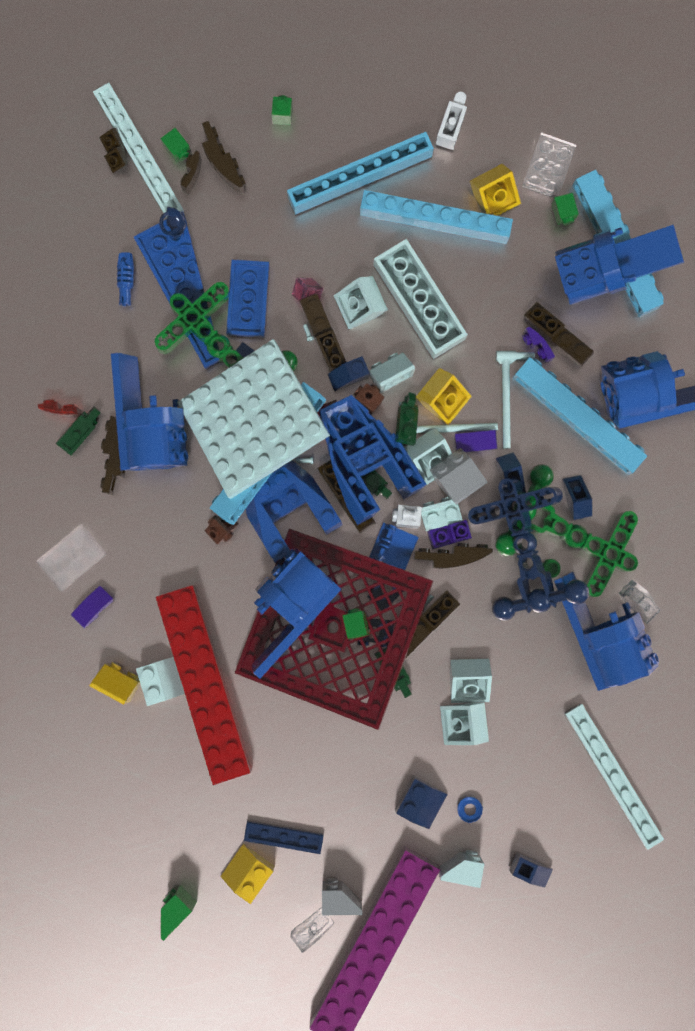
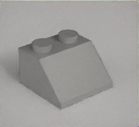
(458, 476)
(339, 899)

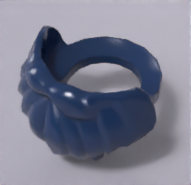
(175, 222)

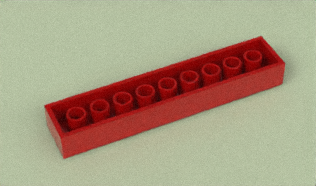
(204, 684)

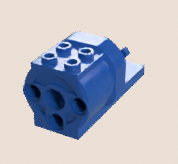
(606, 267)
(643, 390)
(146, 436)
(298, 594)
(615, 649)

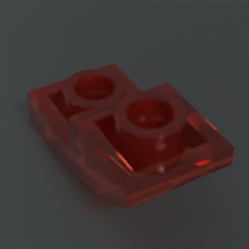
(54, 408)

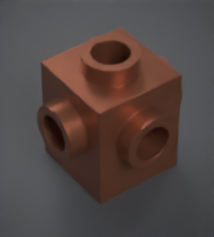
(372, 393)
(220, 529)

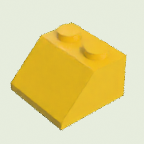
(496, 190)
(443, 396)
(116, 683)
(247, 873)

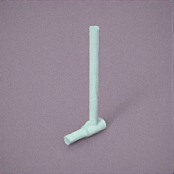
(507, 358)
(458, 427)

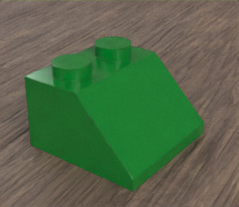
(175, 910)

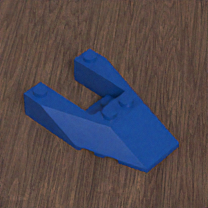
(358, 447)
(282, 494)

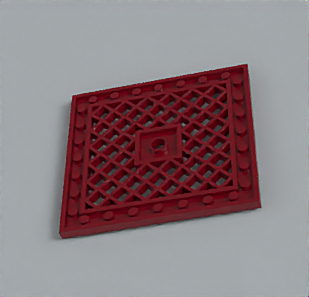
(393, 660)

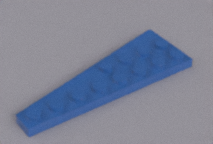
(177, 272)

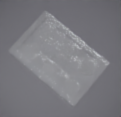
(549, 165)
(71, 557)

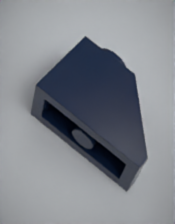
(349, 374)
(510, 467)
(577, 497)

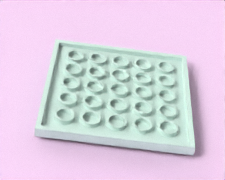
(253, 419)

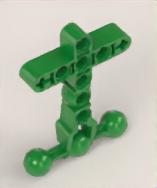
(201, 323)
(542, 477)

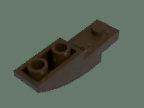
(222, 163)
(322, 331)
(557, 335)
(112, 465)
(327, 472)
(460, 556)
(432, 618)

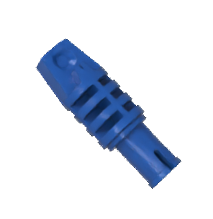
(125, 278)

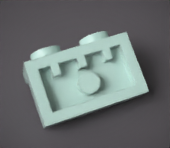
(440, 514)

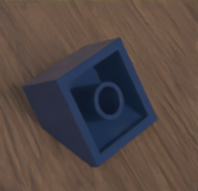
(420, 802)

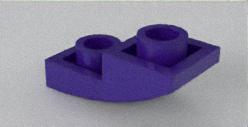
(534, 340)
(476, 441)
(449, 534)
(91, 607)

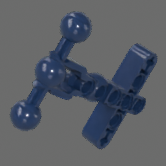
(538, 599)

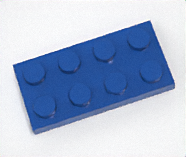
(247, 298)

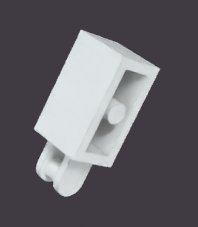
(452, 122)
(407, 516)

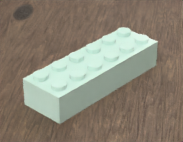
(419, 298)

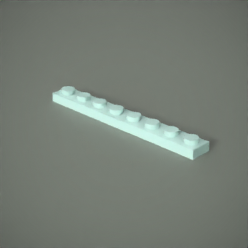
(136, 148)
(614, 776)

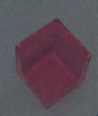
(306, 287)

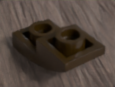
(115, 150)
(193, 167)

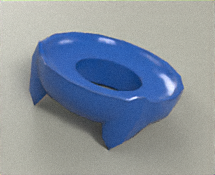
(470, 818)

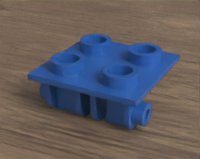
(393, 546)

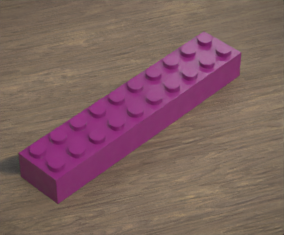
(375, 943)

